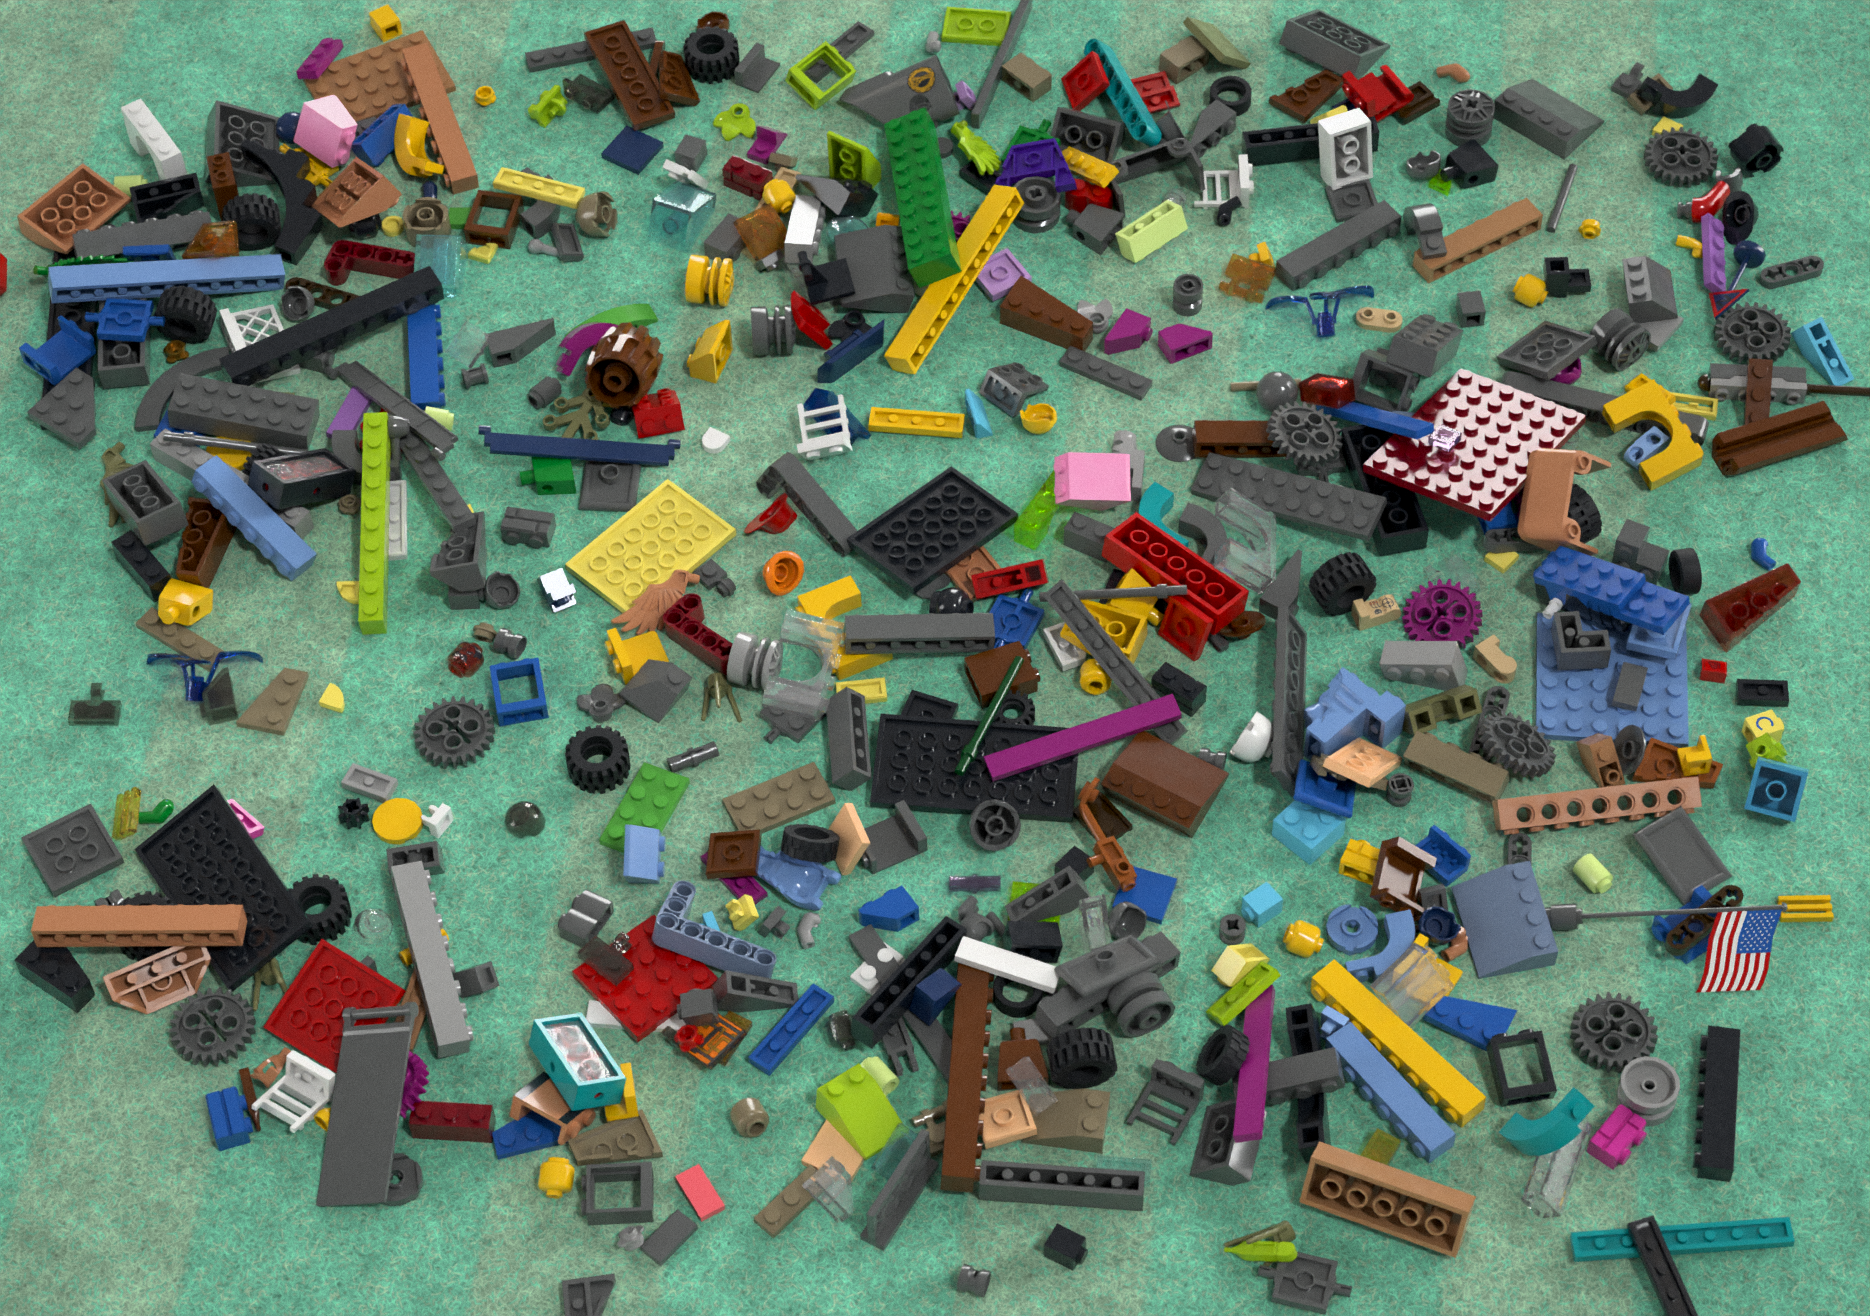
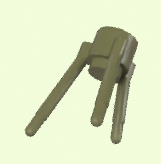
(718, 688)
(270, 975)
(1278, 1232)

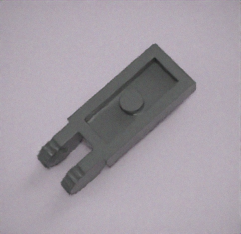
(898, 1044)

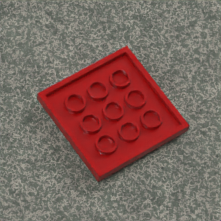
(652, 989)
(314, 1003)

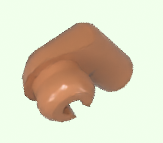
(1455, 71)
(1457, 948)

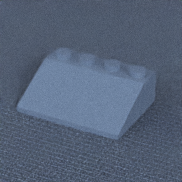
(1505, 921)

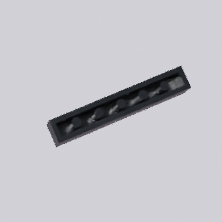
(1289, 143)
(896, 993)
(1718, 1103)

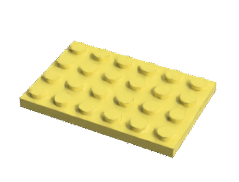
(649, 543)

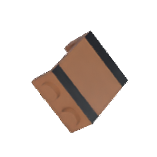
(545, 1099)

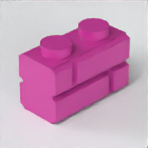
(1617, 1136)

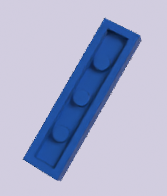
(791, 1029)

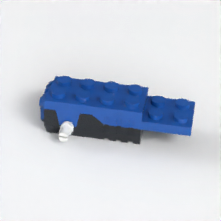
(1604, 592)

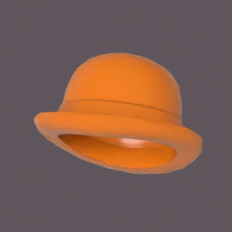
(783, 572)

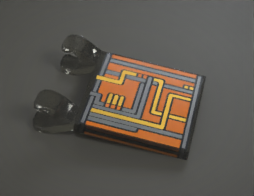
(718, 1041)

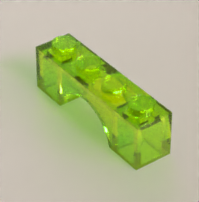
(1036, 518)

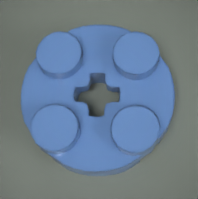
(1350, 942)

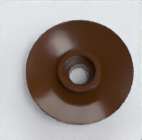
(1244, 625)

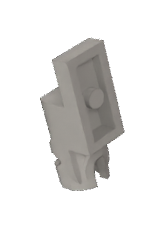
(1125, 443)

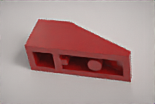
(1010, 578)

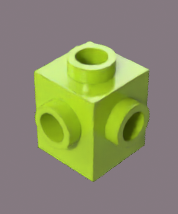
(1767, 748)

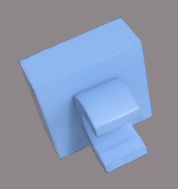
(1331, 1021)

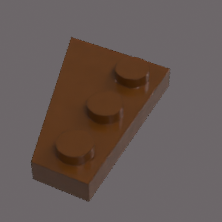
(675, 80)
(1309, 97)

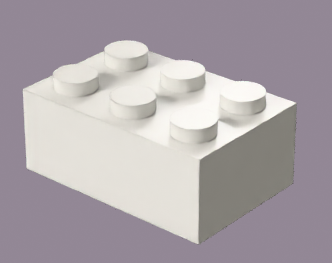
(1345, 148)

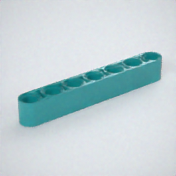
(1125, 96)

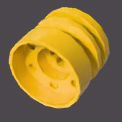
(705, 280)

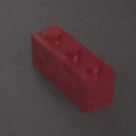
(452, 1121)

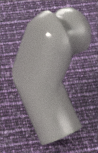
(804, 929)

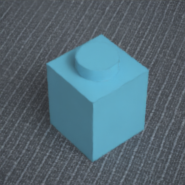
(1261, 905)

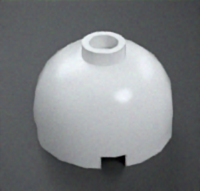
(1254, 740)

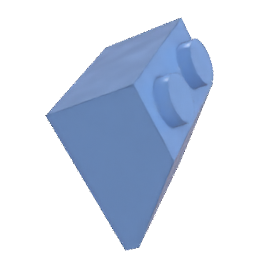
(643, 855)

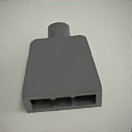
(1096, 226)

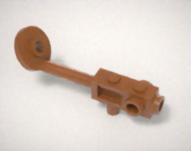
(1107, 850)

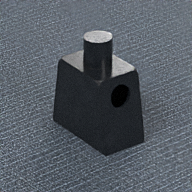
(1469, 166)

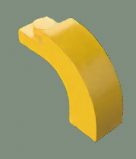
(410, 147)

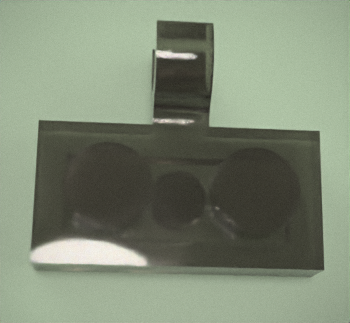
(95, 711)
(608, 959)

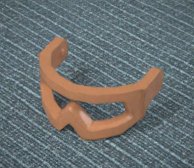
(272, 1073)

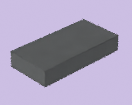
(567, 242)
(1629, 686)
(669, 1237)

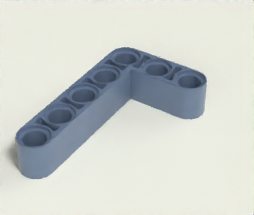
(703, 943)

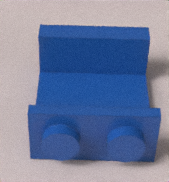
(60, 353)
(1662, 927)

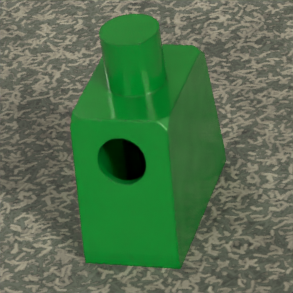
(551, 476)

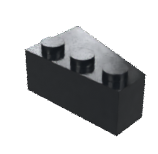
(167, 197)
(57, 974)

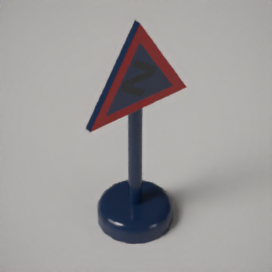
(1748, 255)

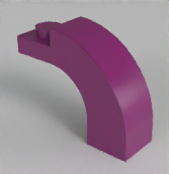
(577, 342)

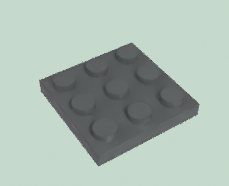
(1547, 350)
(72, 850)

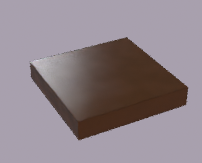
(733, 854)

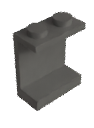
(893, 840)

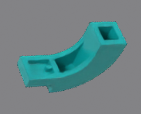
(1155, 505)
(1551, 1131)

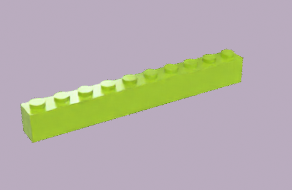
(374, 524)

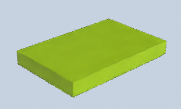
(975, 26)

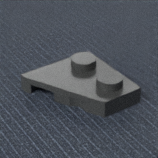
(587, 1295)

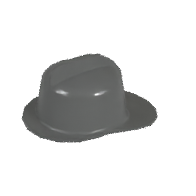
(1169, 127)

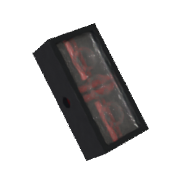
(301, 478)

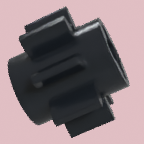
(353, 813)

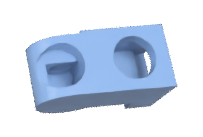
(1646, 447)

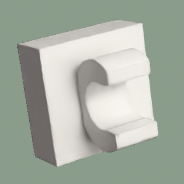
(439, 821)

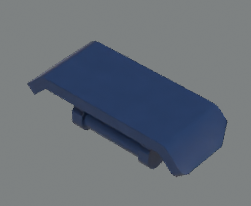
(850, 353)

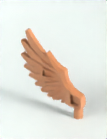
(655, 602)

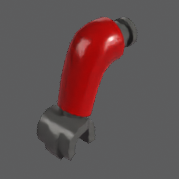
(1714, 199)

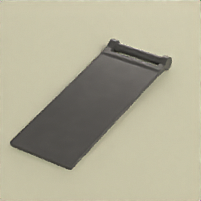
(366, 1107)

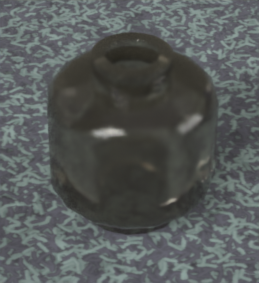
(839, 1030)

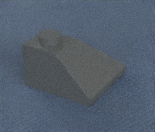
(656, 688)

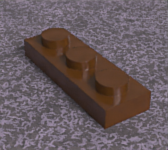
(1758, 390)

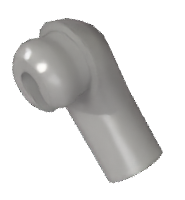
(932, 44)

